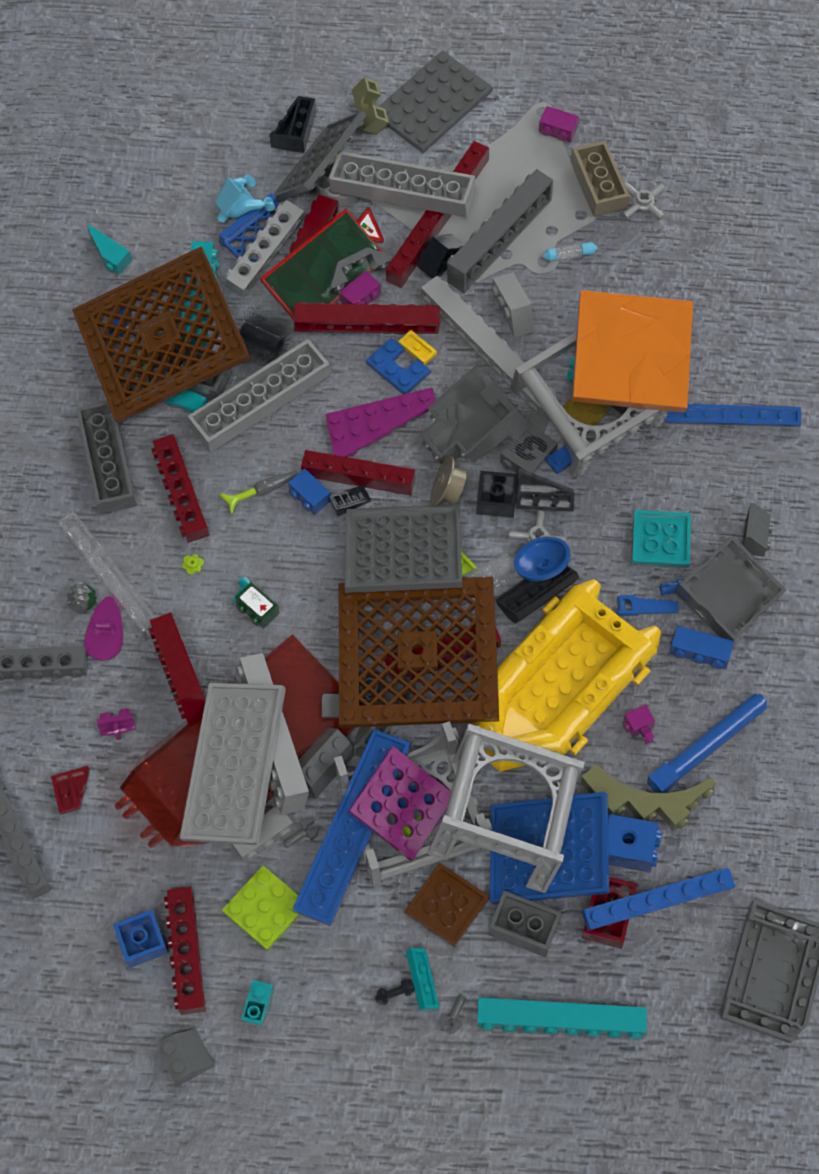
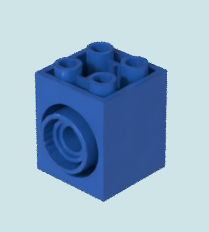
(644, 838)

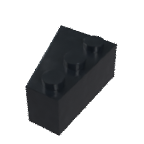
(296, 126)
(542, 494)

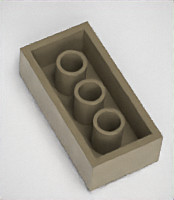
(599, 178)

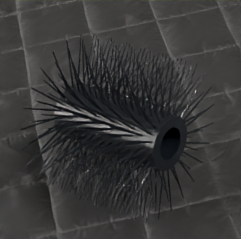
(262, 337)

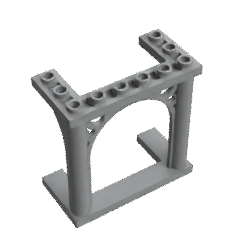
(579, 448)
(437, 751)
(561, 789)

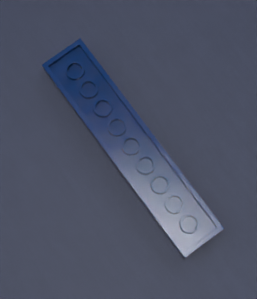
(345, 839)

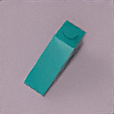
(113, 255)

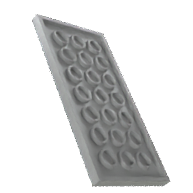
(233, 763)

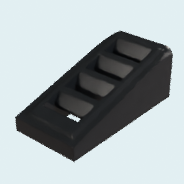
(341, 496)

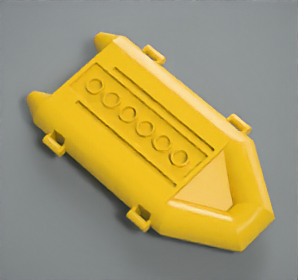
(568, 672)

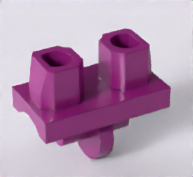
(116, 725)

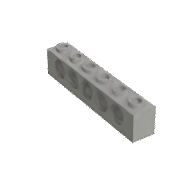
(242, 284)

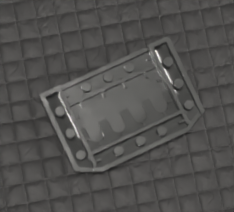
(773, 973)

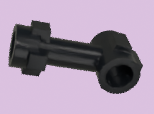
(383, 995)

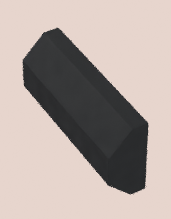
(531, 595)

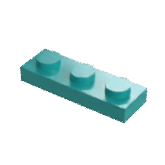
(422, 979)

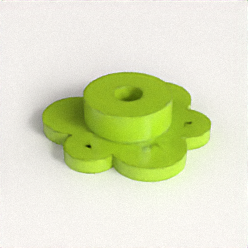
(196, 566)

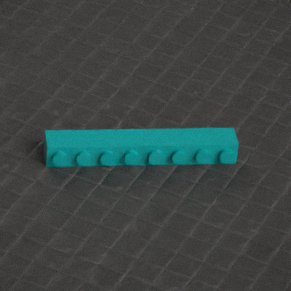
(562, 1017)

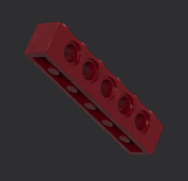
(166, 447)
(195, 1001)

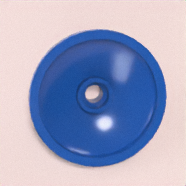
(542, 558)

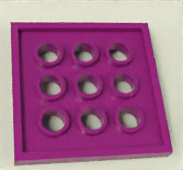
(378, 822)

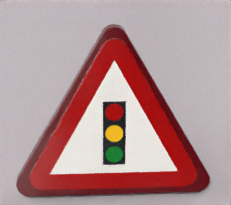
(370, 225)

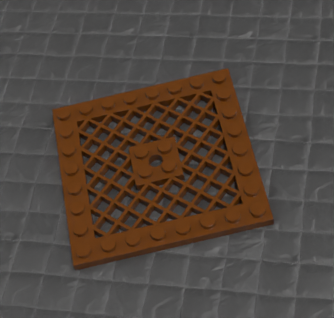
(90, 317)
(411, 712)

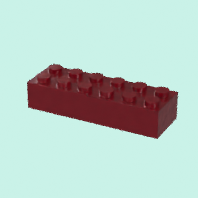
(178, 668)

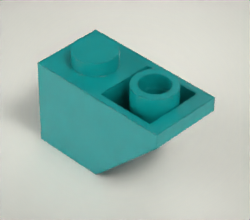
(258, 1003)

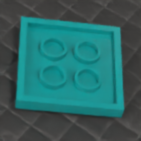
(661, 538)

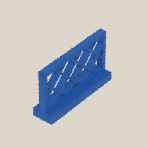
(243, 224)

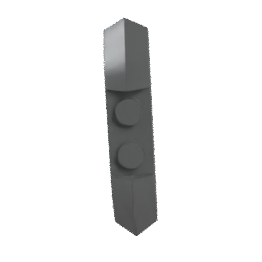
(365, 732)

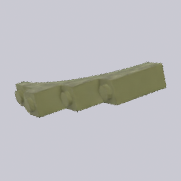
(645, 805)

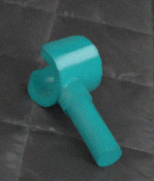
(243, 582)

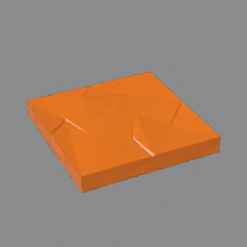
(632, 351)

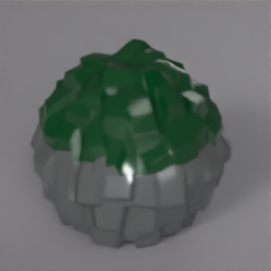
(81, 598)

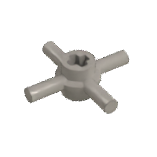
(644, 201)
(536, 531)

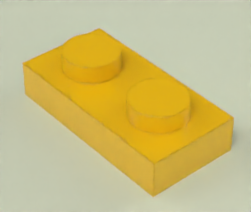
(417, 347)

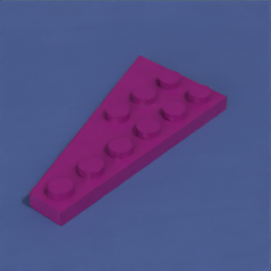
(370, 422)

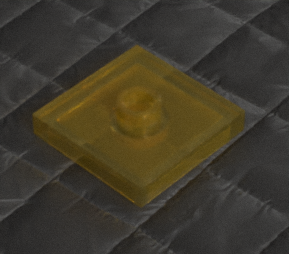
(586, 412)

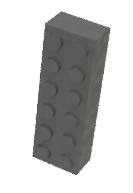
(106, 458)

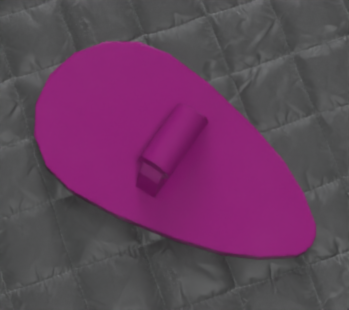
(104, 631)

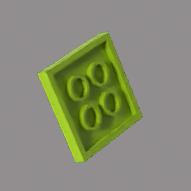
(263, 908)

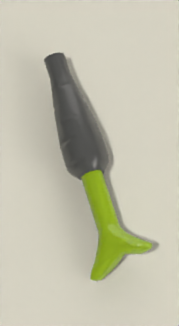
(260, 488)

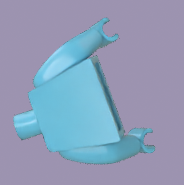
(237, 201)

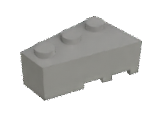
(514, 304)

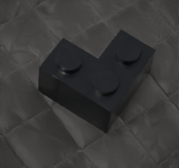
(435, 257)

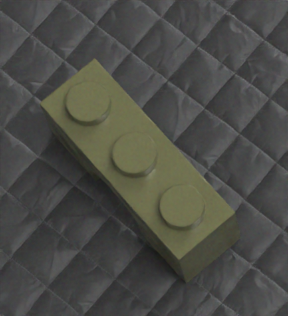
(365, 96)

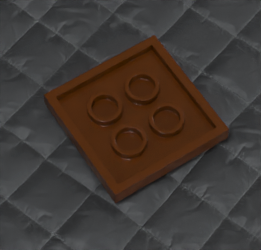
(447, 905)

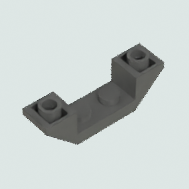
(376, 259)

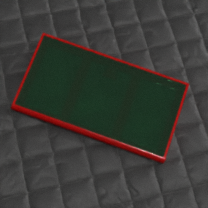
(307, 270)

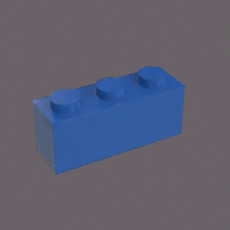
(701, 647)

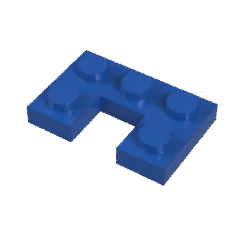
(403, 380)

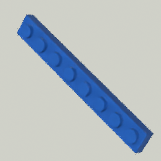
(737, 415)
(658, 899)

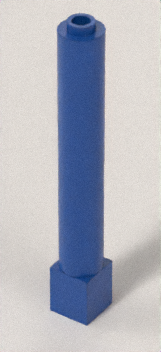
(670, 773)

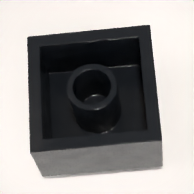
(497, 494)

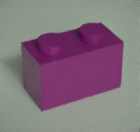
(558, 124)
(361, 290)

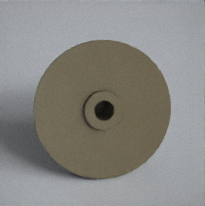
(448, 483)

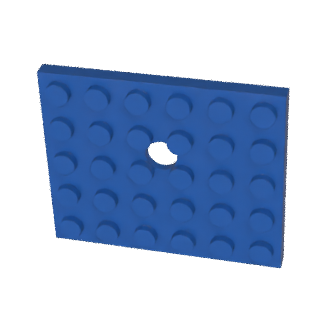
(584, 848)

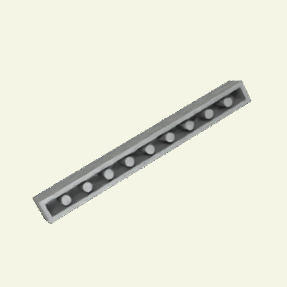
(477, 335)

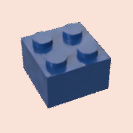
(140, 938)

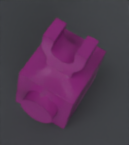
(640, 722)

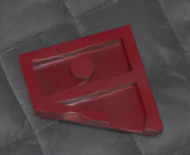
(70, 789)

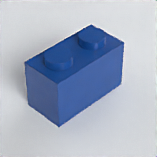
(309, 492)

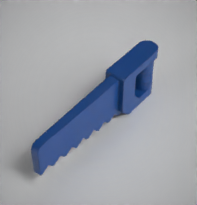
(644, 606)

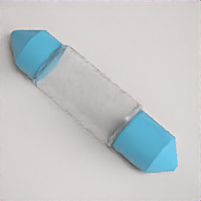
(570, 251)

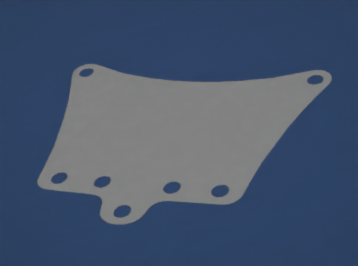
(509, 163)

